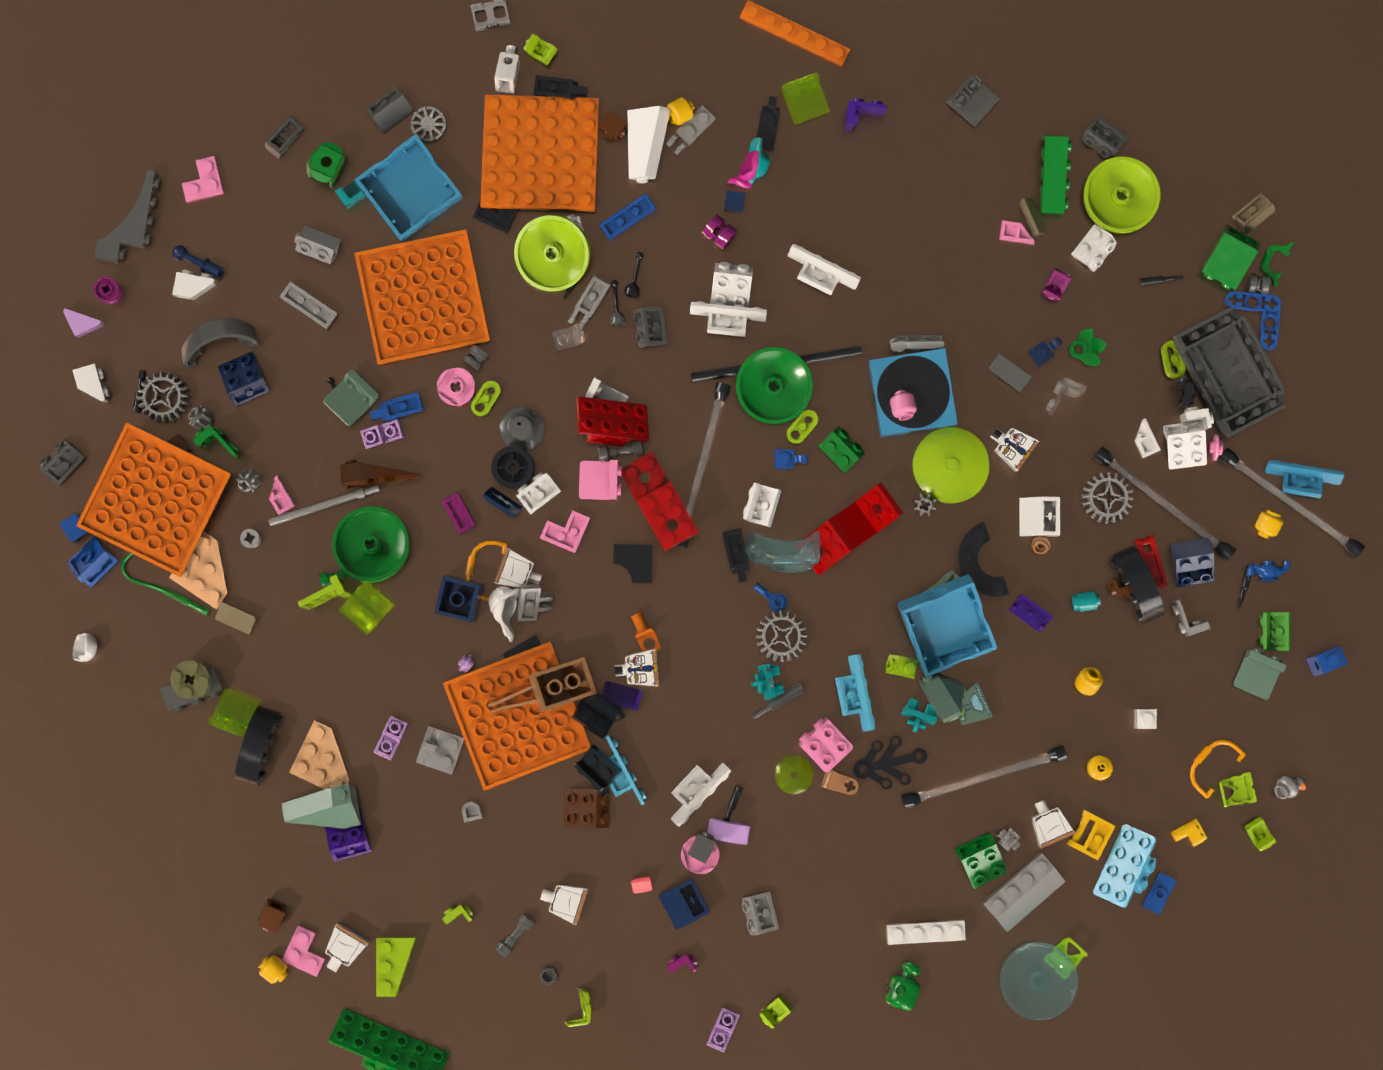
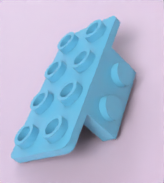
(1127, 866)

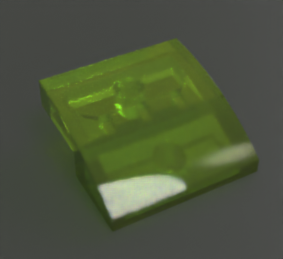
(366, 608)

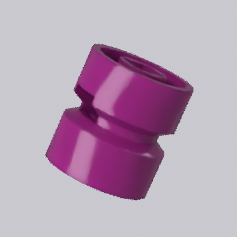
(724, 236)
(108, 290)

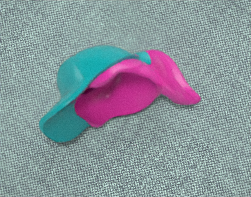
(754, 166)

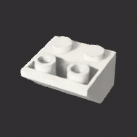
(1039, 516)

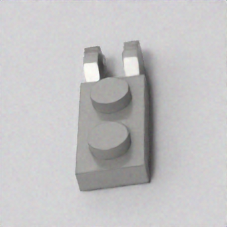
(692, 129)
(590, 300)
(916, 342)

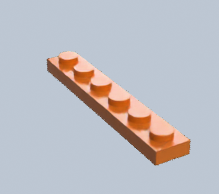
(794, 33)

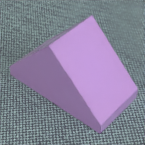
(81, 323)

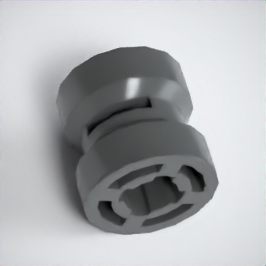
(1259, 283)
(475, 357)

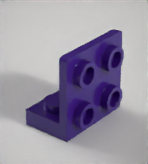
(859, 106)
(348, 841)

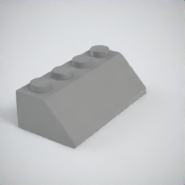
(1023, 891)

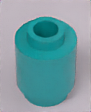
(1085, 601)

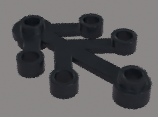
(887, 763)

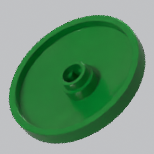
(774, 385)
(370, 544)

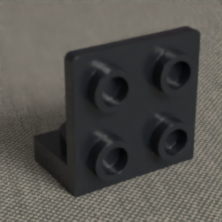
(597, 714)

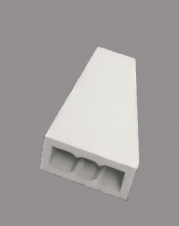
(645, 141)

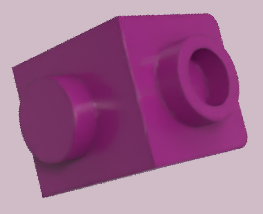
(1056, 284)
(676, 962)

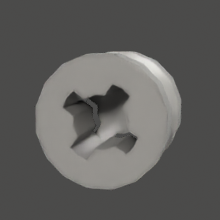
(253, 539)

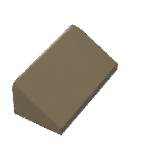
(1254, 213)
(1032, 216)
(235, 618)

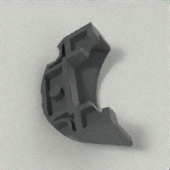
(214, 330)

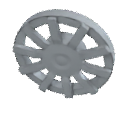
(428, 124)

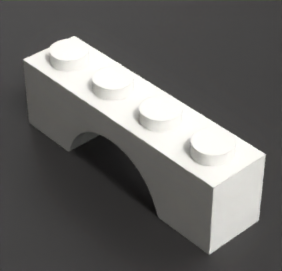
(925, 932)

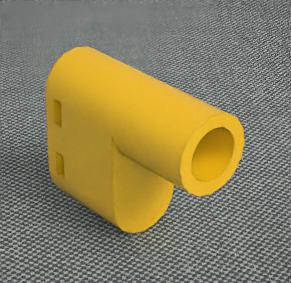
(1191, 831)

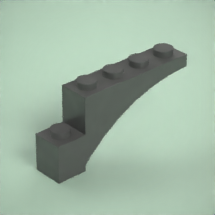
(134, 228)

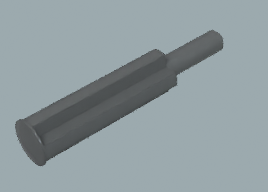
(781, 699)

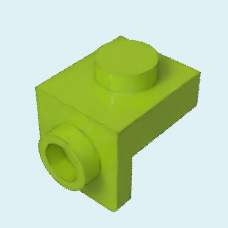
(540, 49)
(901, 666)
(1260, 834)
(452, 913)
(775, 1011)

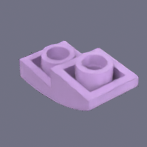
(382, 434)
(390, 738)
(729, 831)
(723, 1029)

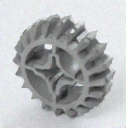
(173, 410)
(1107, 506)
(767, 646)

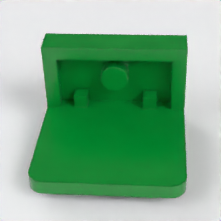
(206, 436)

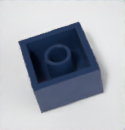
(459, 598)

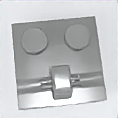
(440, 750)

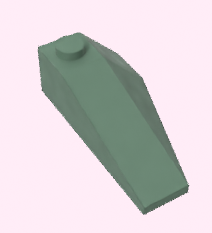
(944, 695)
(327, 808)

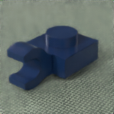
(1042, 352)

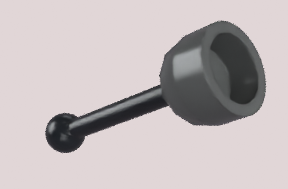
(617, 317)

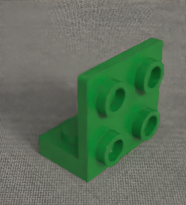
(981, 860)

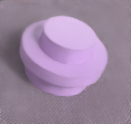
(465, 663)

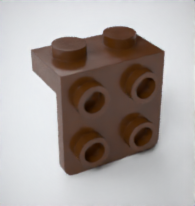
(586, 808)

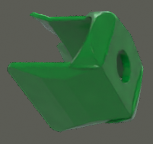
(321, 173)

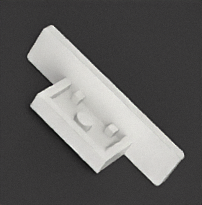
(821, 272)
(727, 319)
(695, 790)

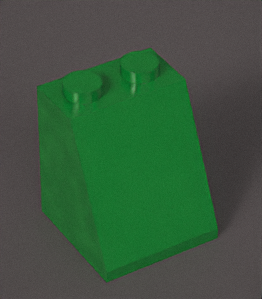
(1231, 257)

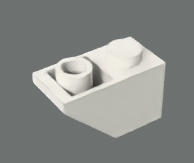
(192, 286)
(90, 381)

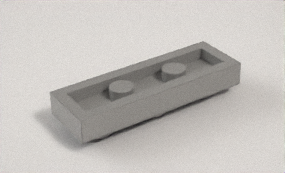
(308, 305)

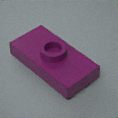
(459, 513)

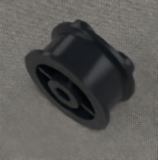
(501, 467)

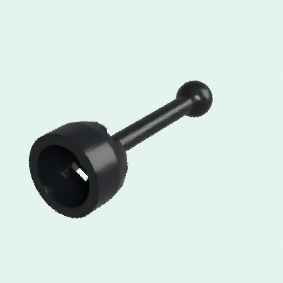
(632, 289)

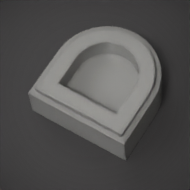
(471, 811)

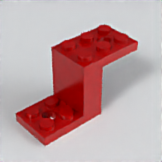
(658, 501)
(855, 526)

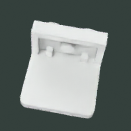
(731, 284)

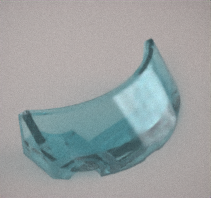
(784, 555)

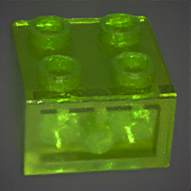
(805, 98)
(233, 712)

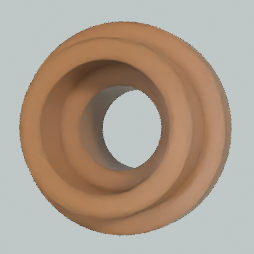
(1041, 544)

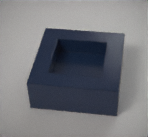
(734, 201)

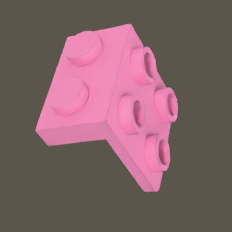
(599, 480)
(825, 744)

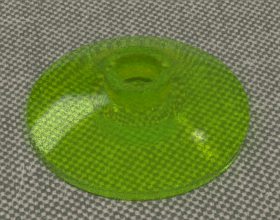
(791, 764)

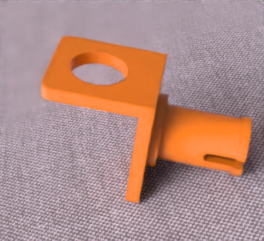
(644, 632)

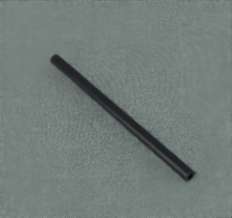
(808, 359)

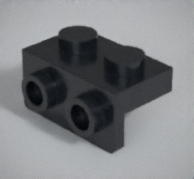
(1186, 395)

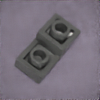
(1010, 373)

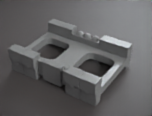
(491, 20)

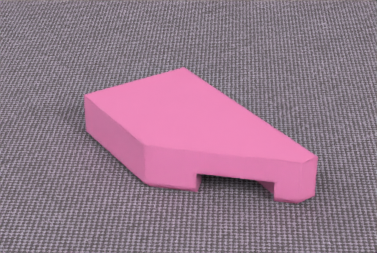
(1015, 232)
(280, 497)

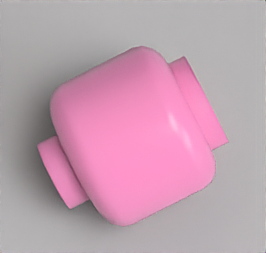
(903, 405)

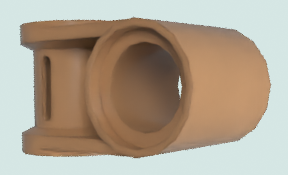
(836, 782)

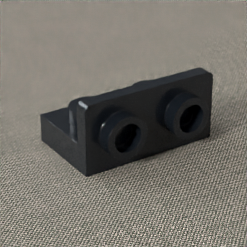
(597, 768)

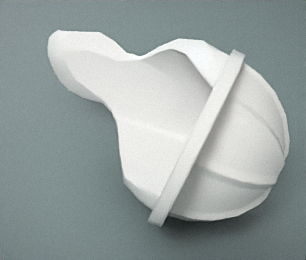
(502, 605)

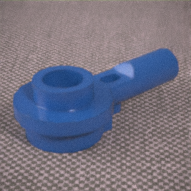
(776, 601)

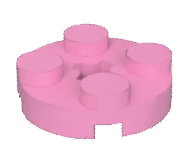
(445, 389)
(695, 865)

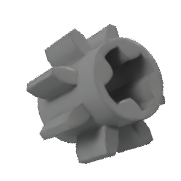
(199, 417)
(248, 480)
(927, 499)
(1009, 839)

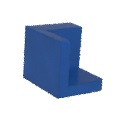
(70, 528)

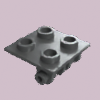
(973, 100)

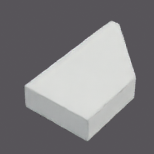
(1145, 440)

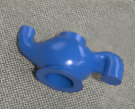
(1268, 570)

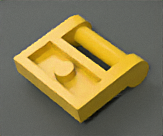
(1097, 837)

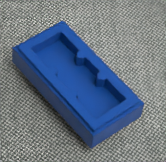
(1159, 893)

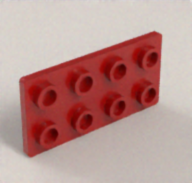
(612, 421)

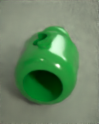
(903, 989)

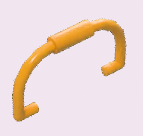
(471, 560)
(1203, 754)

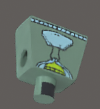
(974, 706)

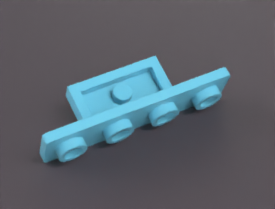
(854, 693)
(625, 780)

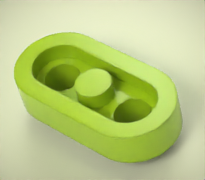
(1172, 360)
(485, 398)
(802, 427)

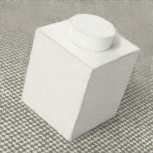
(1145, 718)

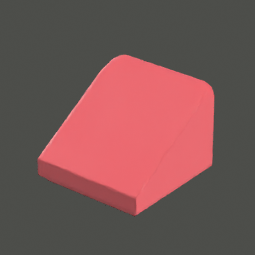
(641, 884)

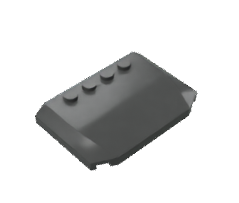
(1231, 371)

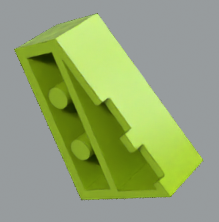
(391, 963)

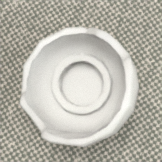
(84, 647)

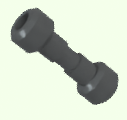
(605, 453)
(504, 947)

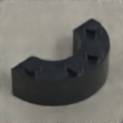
(968, 563)
(1141, 584)
(255, 744)

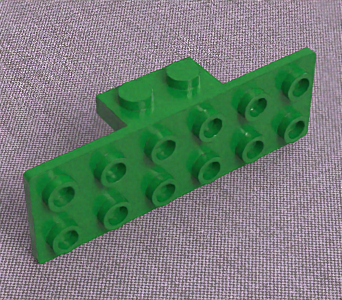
(383, 1046)

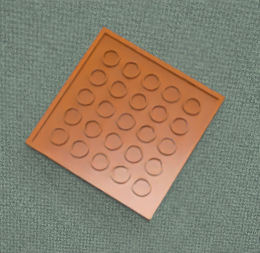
(539, 153)
(422, 297)
(153, 499)
(517, 738)

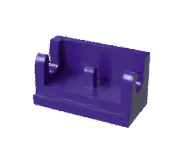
(1030, 613)
(622, 695)

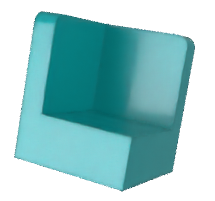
(350, 194)

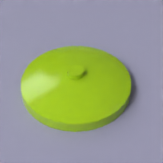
(1121, 195)
(552, 252)
(951, 465)

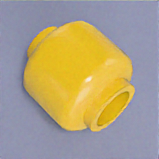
(680, 111)
(1269, 523)
(1088, 681)
(1094, 772)
(273, 969)

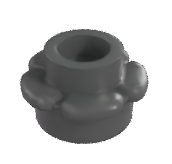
(543, 976)

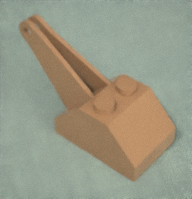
(556, 686)

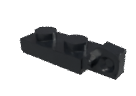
(558, 87)
(768, 124)
(736, 553)

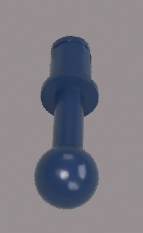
(180, 253)

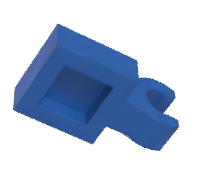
(785, 459)

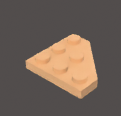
(205, 572)
(320, 759)

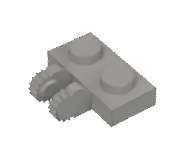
(530, 602)

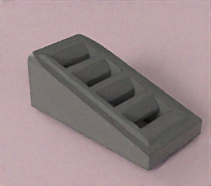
(278, 152)

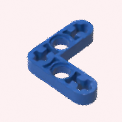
(1266, 313)

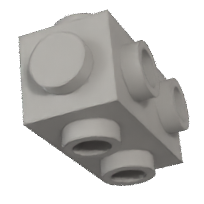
(317, 244)

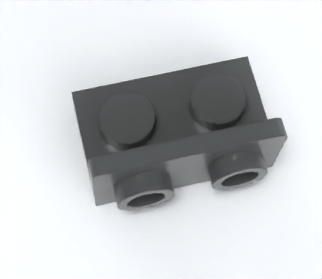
(1103, 138)
(650, 326)
(61, 461)

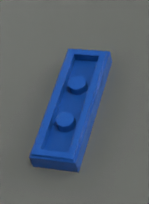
(627, 217)

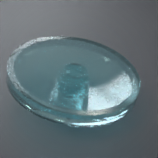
(1038, 981)

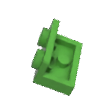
(1276, 631)

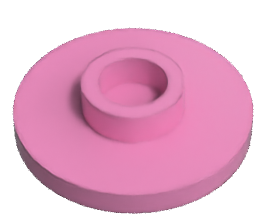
(1216, 447)

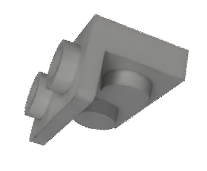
(760, 913)

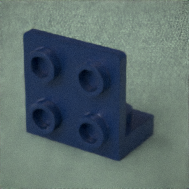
(243, 379)

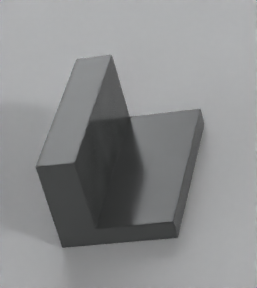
(389, 109)

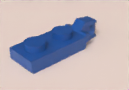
(398, 407)

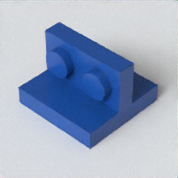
(92, 562)

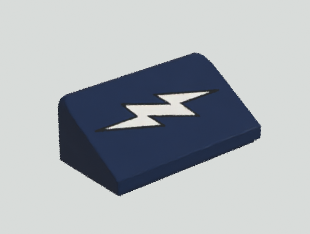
(502, 502)

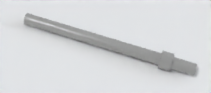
(359, 494)

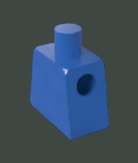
(1327, 661)

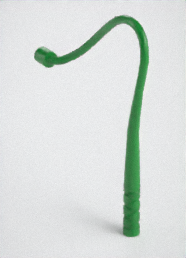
(186, 601)

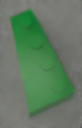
(1055, 173)

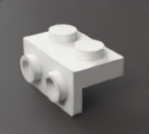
(1094, 247)
(1195, 414)
(538, 493)
(761, 504)

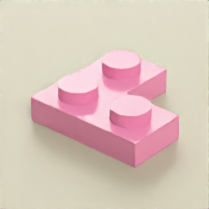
(208, 184)
(567, 537)
(298, 954)

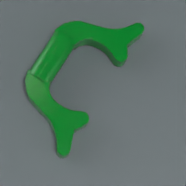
(1267, 257)

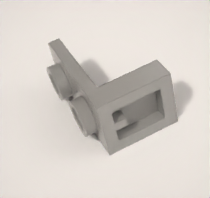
(1197, 626)

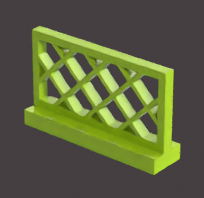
(338, 588)

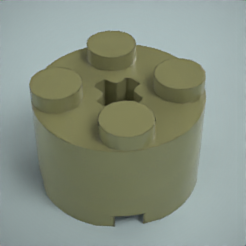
(180, 677)

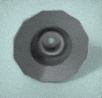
(527, 434)

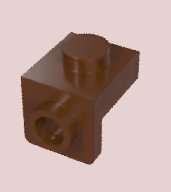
(1114, 589)

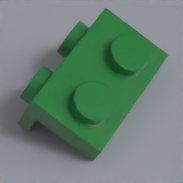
(842, 449)

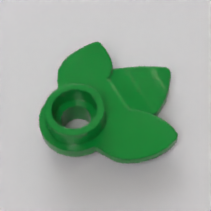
(1090, 348)

